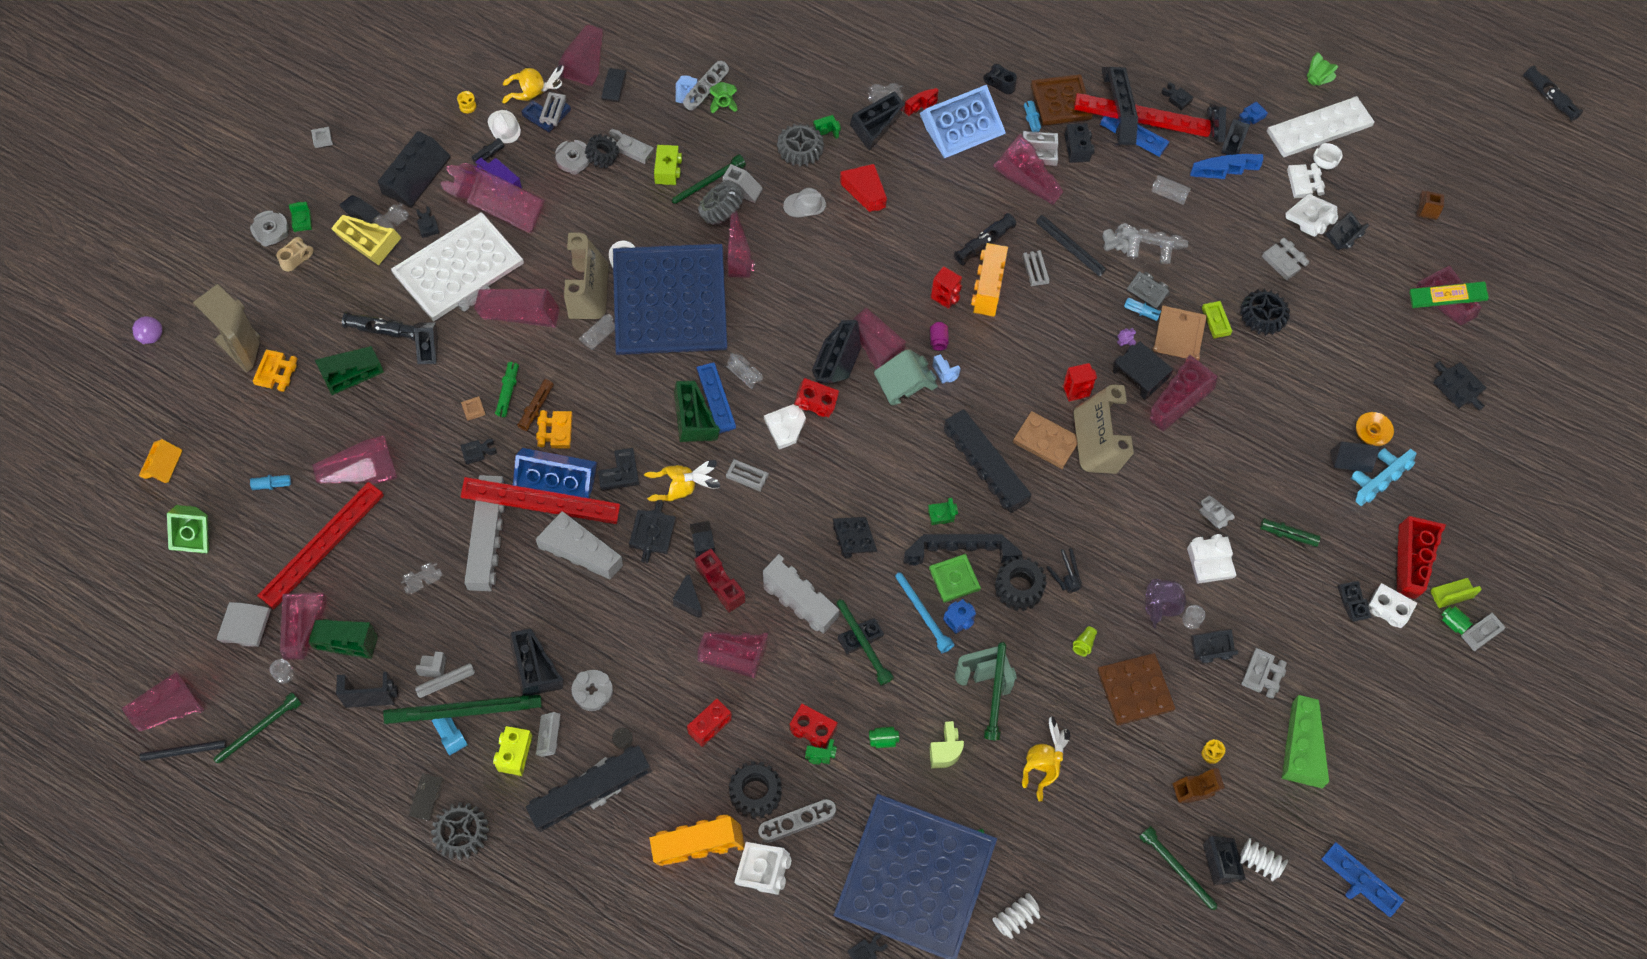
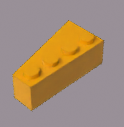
(990, 279)
(697, 840)

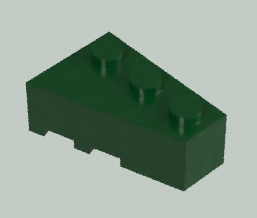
(349, 368)

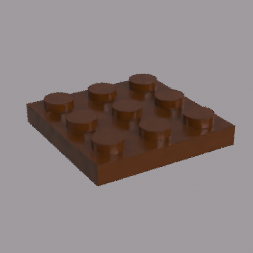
(1057, 99)
(1136, 689)

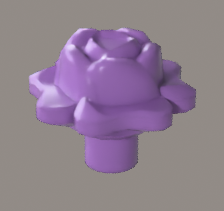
(1126, 337)

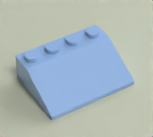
(963, 121)

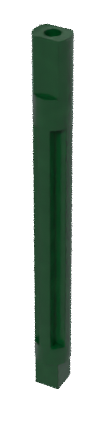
(459, 709)

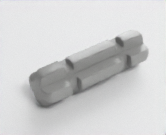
(470, 300)

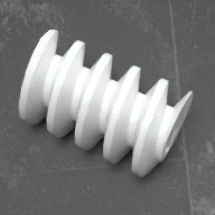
(1262, 860)
(1017, 916)

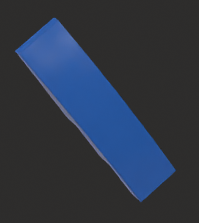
(1228, 164)

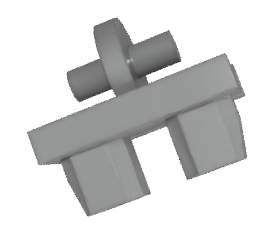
(1114, 242)
(1215, 512)

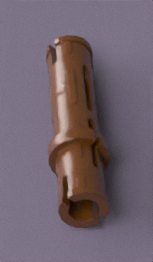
(531, 411)

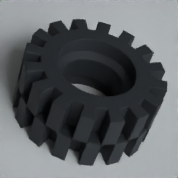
(599, 157)

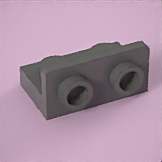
(1148, 290)

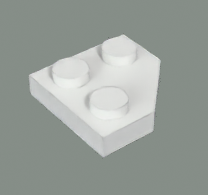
(785, 425)

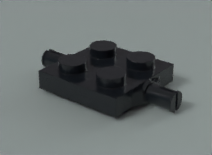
(1459, 385)
(652, 531)

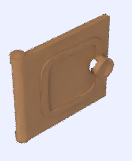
(1179, 333)

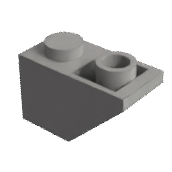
(747, 184)

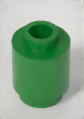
(1456, 620)
(883, 737)

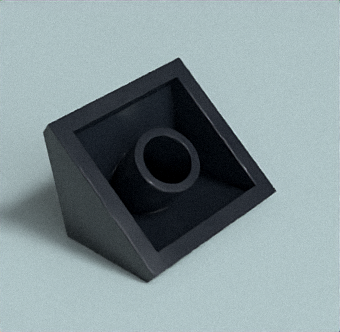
(1354, 456)
(1223, 860)

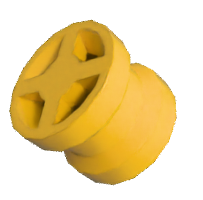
(466, 97)
(1217, 749)

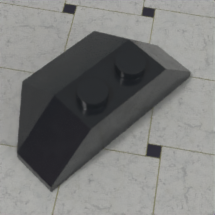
(838, 353)

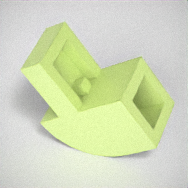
(948, 752)

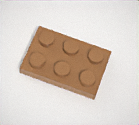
(1046, 440)

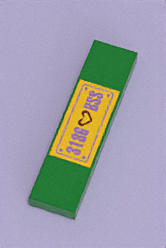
(1448, 294)

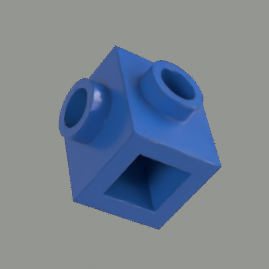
(959, 616)

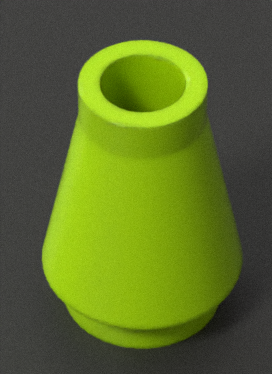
(1084, 643)

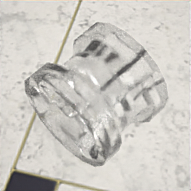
(1196, 613)
(285, 674)

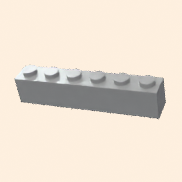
(484, 542)

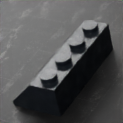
(413, 169)

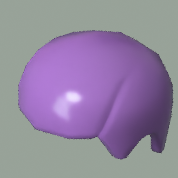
(147, 330)

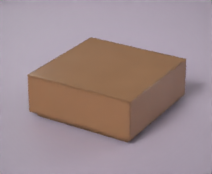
(473, 408)

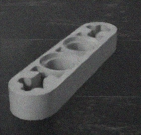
(703, 83)
(795, 817)

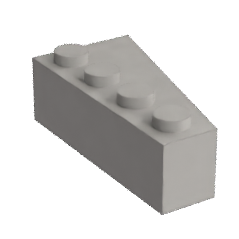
(799, 595)

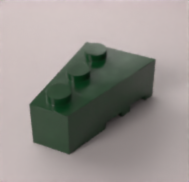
(692, 414)
(344, 637)

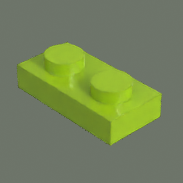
(1217, 319)

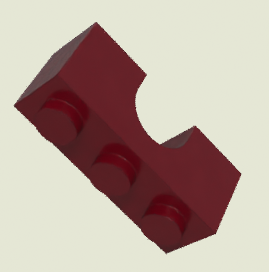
(724, 588)

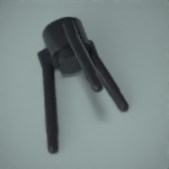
(1072, 581)

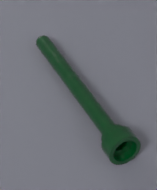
(737, 161)
(884, 676)
(291, 702)
(992, 731)
(1151, 838)

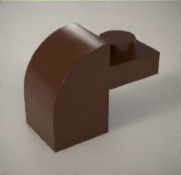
(1430, 205)
(1198, 787)

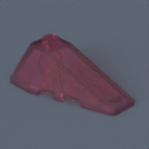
(583, 56)
(1026, 169)

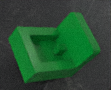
(819, 755)

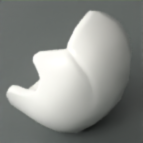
(1327, 156)

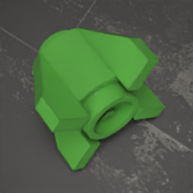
(1321, 71)
(723, 96)

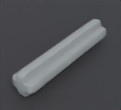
(444, 680)

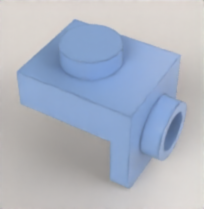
(683, 87)

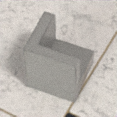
(432, 666)

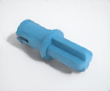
(1032, 116)
(1142, 309)
(270, 482)

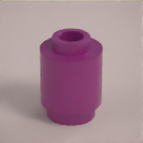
(939, 336)

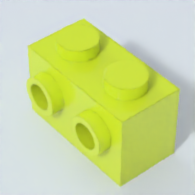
(513, 750)

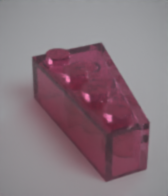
(518, 306)
(1183, 393)

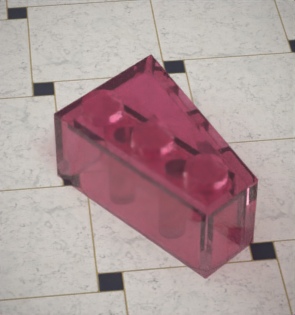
(1459, 312)
(878, 339)
(733, 652)
(162, 703)

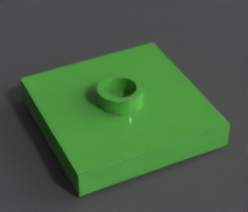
(954, 578)

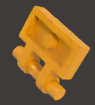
(270, 367)
(561, 429)

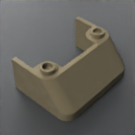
(236, 335)

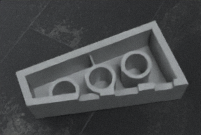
(573, 542)

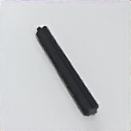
(1071, 245)

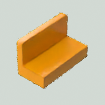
(161, 461)

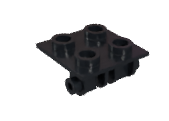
(853, 536)

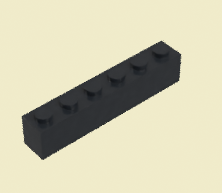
(987, 461)
(589, 788)

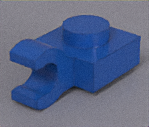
(1253, 113)

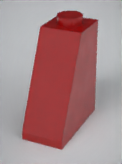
(865, 187)

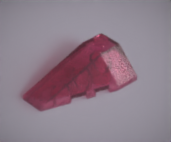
(738, 250)
(363, 462)

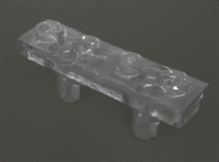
(1159, 238)

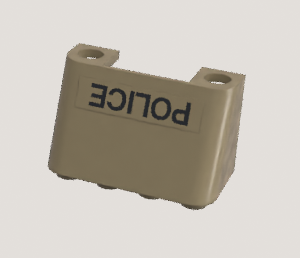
(591, 297)
(1095, 438)

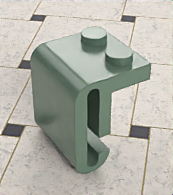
(905, 375)
(984, 665)

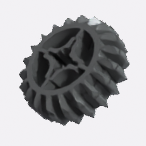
(789, 144)
(720, 202)
(465, 823)

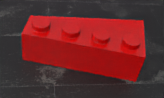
(1416, 553)

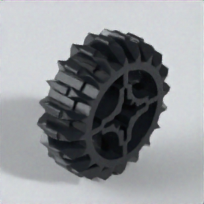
(1269, 307)

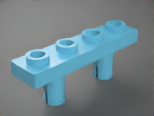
(1381, 482)

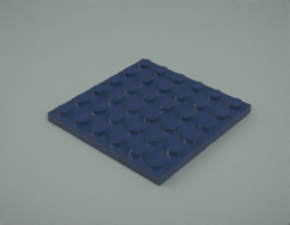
(669, 299)
(915, 877)

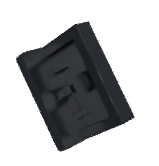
(1346, 231)
(1213, 645)

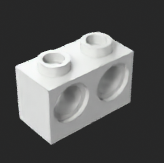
(1393, 601)

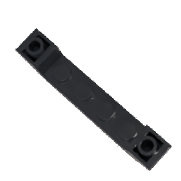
(1124, 102)
(953, 542)

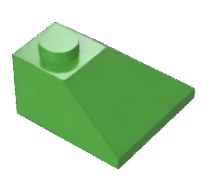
(187, 529)

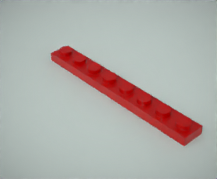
(1145, 115)
(540, 500)
(320, 545)

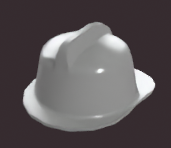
(805, 203)

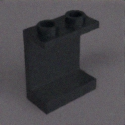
(1143, 368)
(366, 697)

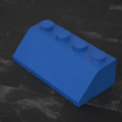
(554, 473)

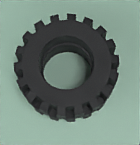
(1026, 570)
(755, 773)

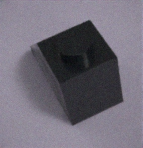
(1235, 137)
(426, 342)
(702, 537)

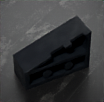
(877, 118)
(533, 667)

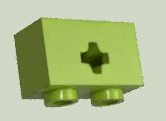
(666, 164)

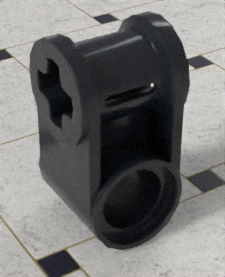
(1001, 79)

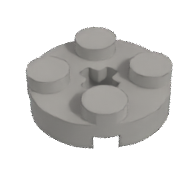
(568, 164)
(272, 236)
(599, 698)

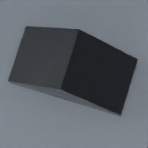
(687, 599)

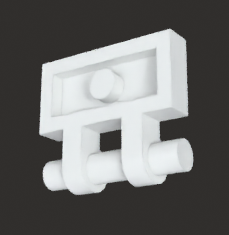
(1300, 180)

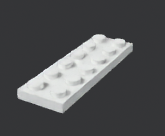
(1320, 126)

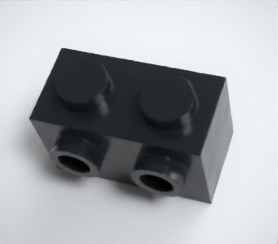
(1078, 142)

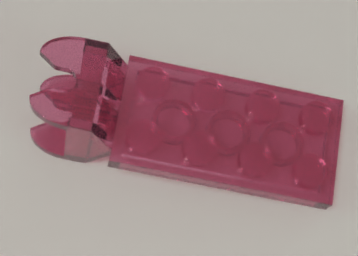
(494, 195)

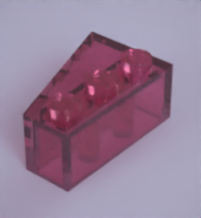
(297, 622)

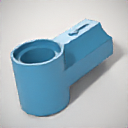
(451, 737)

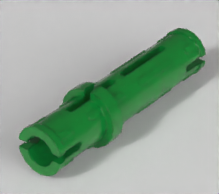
(509, 382)

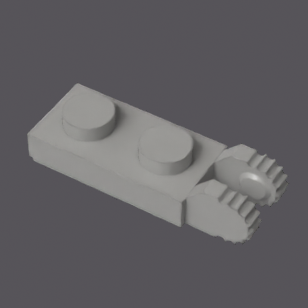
(631, 146)

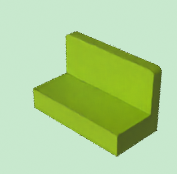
(1454, 592)

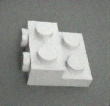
(1313, 215)
(1211, 559)
(763, 868)

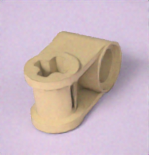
(293, 254)

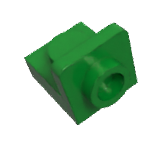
(827, 125)
(300, 216)
(942, 512)

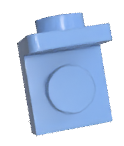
(944, 371)

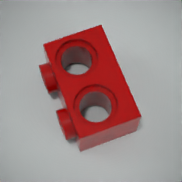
(946, 287)
(1079, 382)
(817, 393)
(709, 722)
(816, 722)

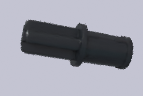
(488, 150)

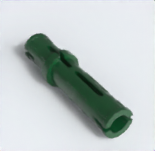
(1268, 525)

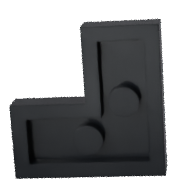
(1217, 114)
(622, 476)

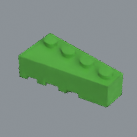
(1305, 746)

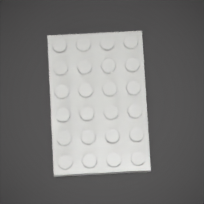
(457, 266)

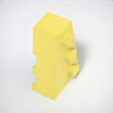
(367, 238)

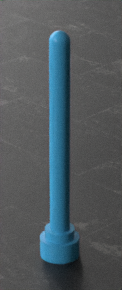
(943, 642)

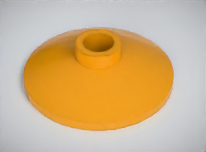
(1379, 424)

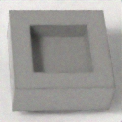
(321, 137)

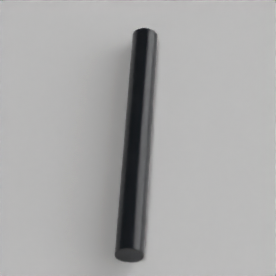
(183, 750)

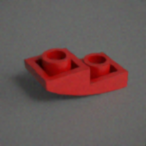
(923, 99)

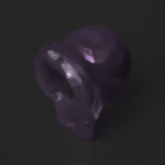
(1164, 599)

